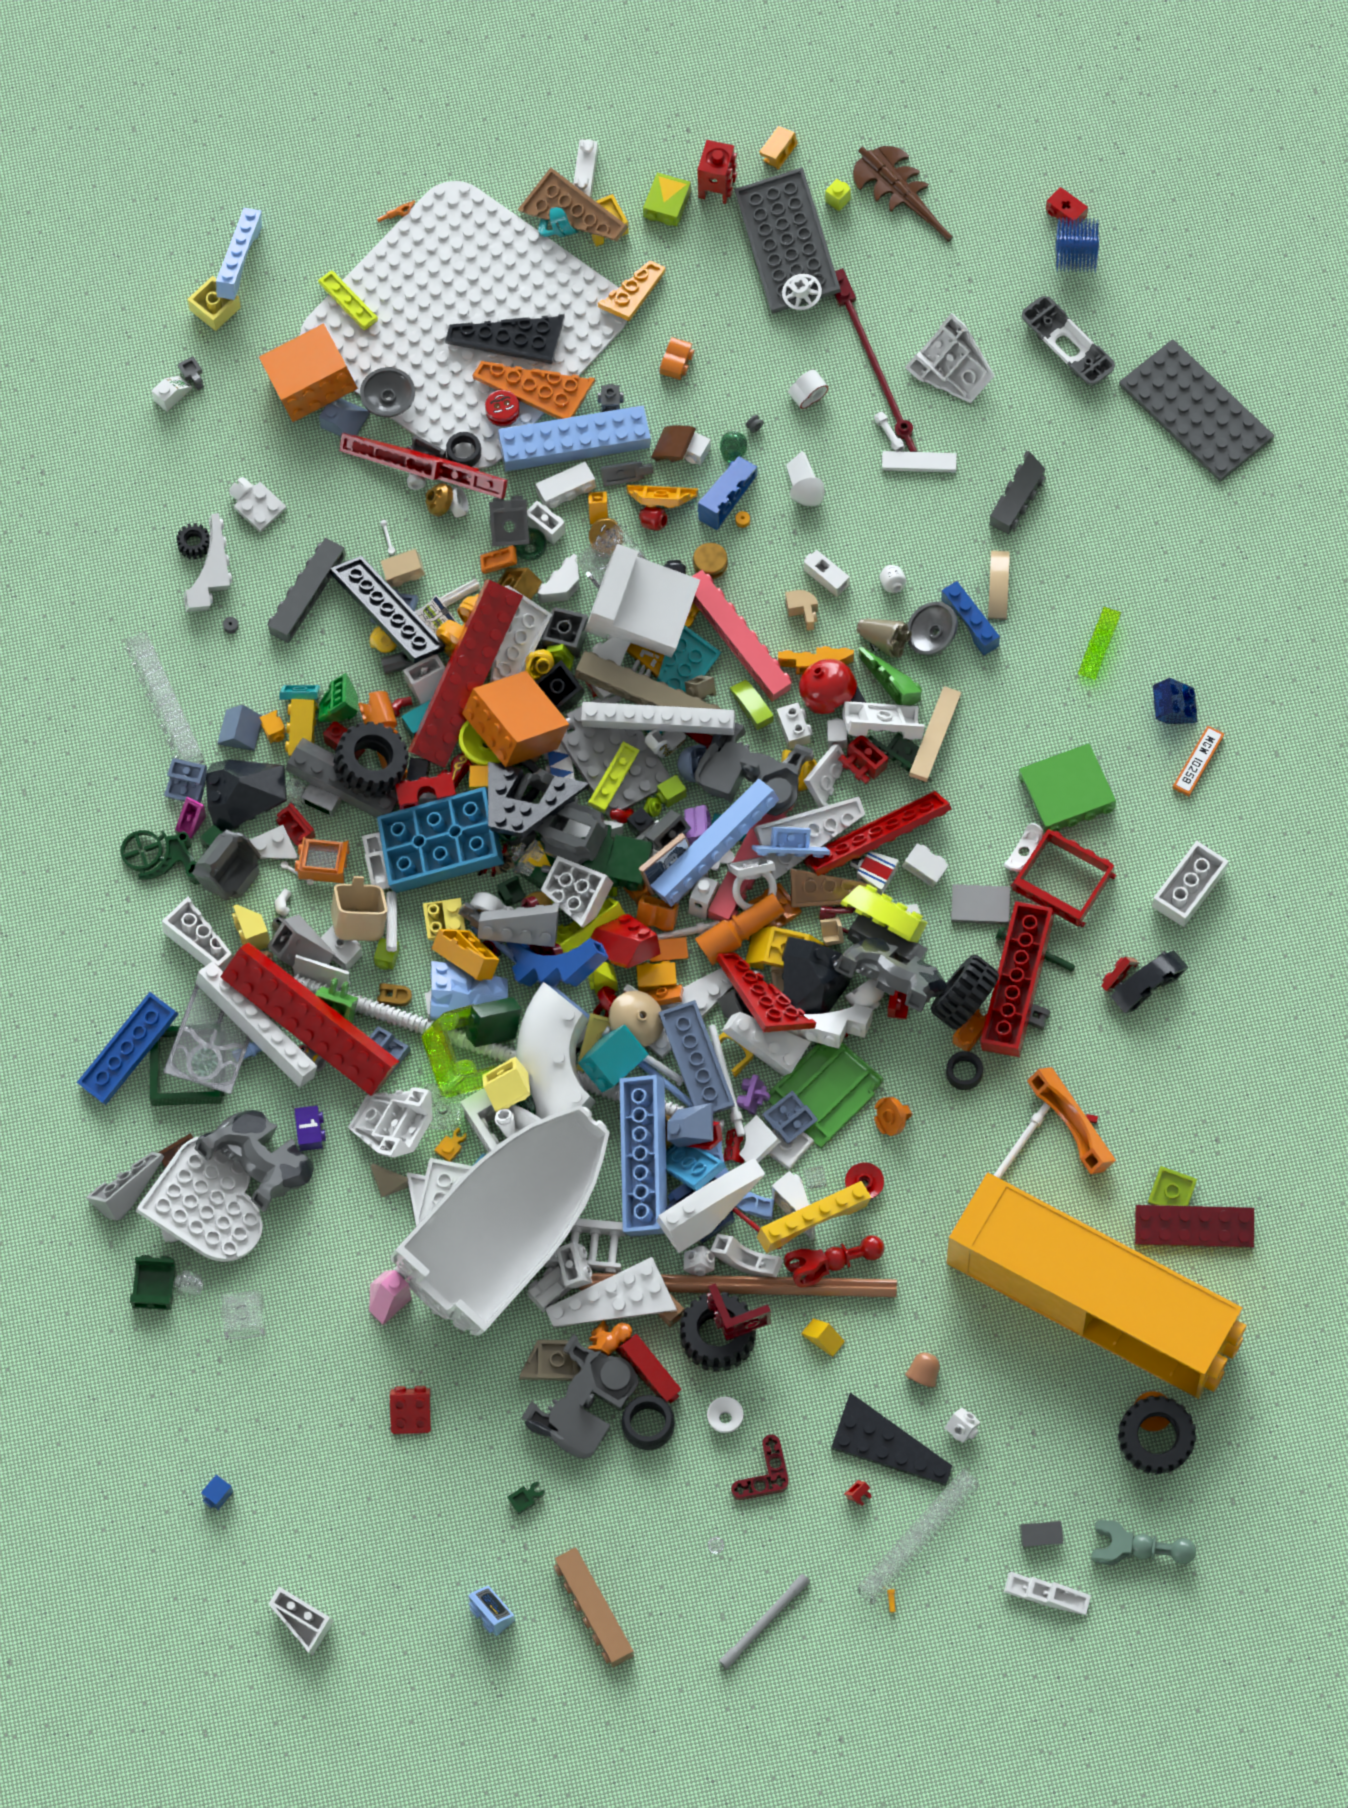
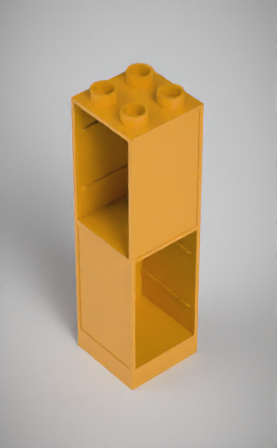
(1096, 1287)

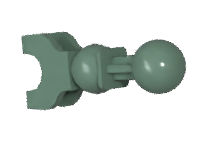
(1141, 1546)

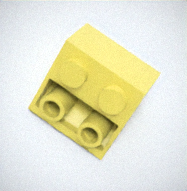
(443, 916)
(250, 927)
(506, 1084)

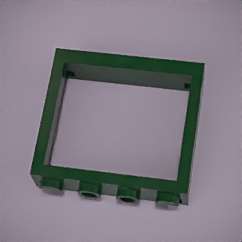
(182, 1098)

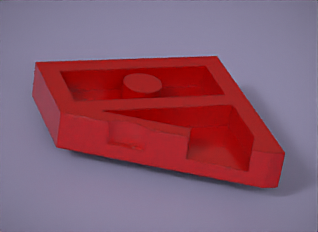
(1122, 966)

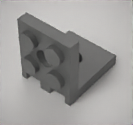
(509, 510)

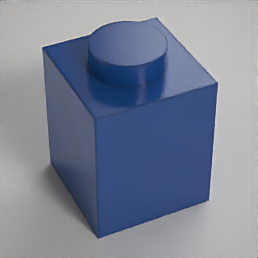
(216, 1492)

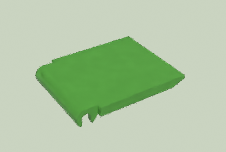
(833, 1087)

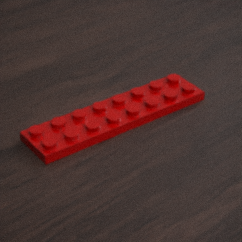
(879, 832)

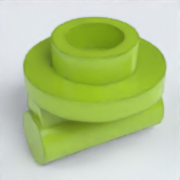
(653, 806)

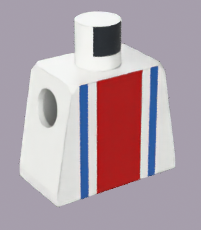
(875, 870)

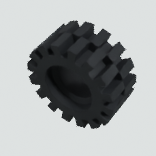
(192, 531)

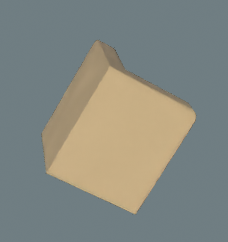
(831, 931)

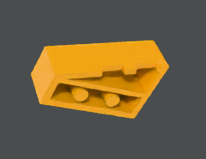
(466, 952)

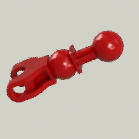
(818, 1263)

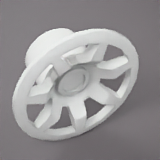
(801, 289)

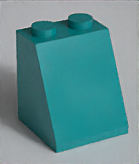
(612, 1058)

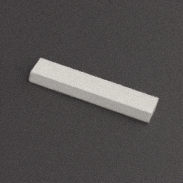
(918, 461)

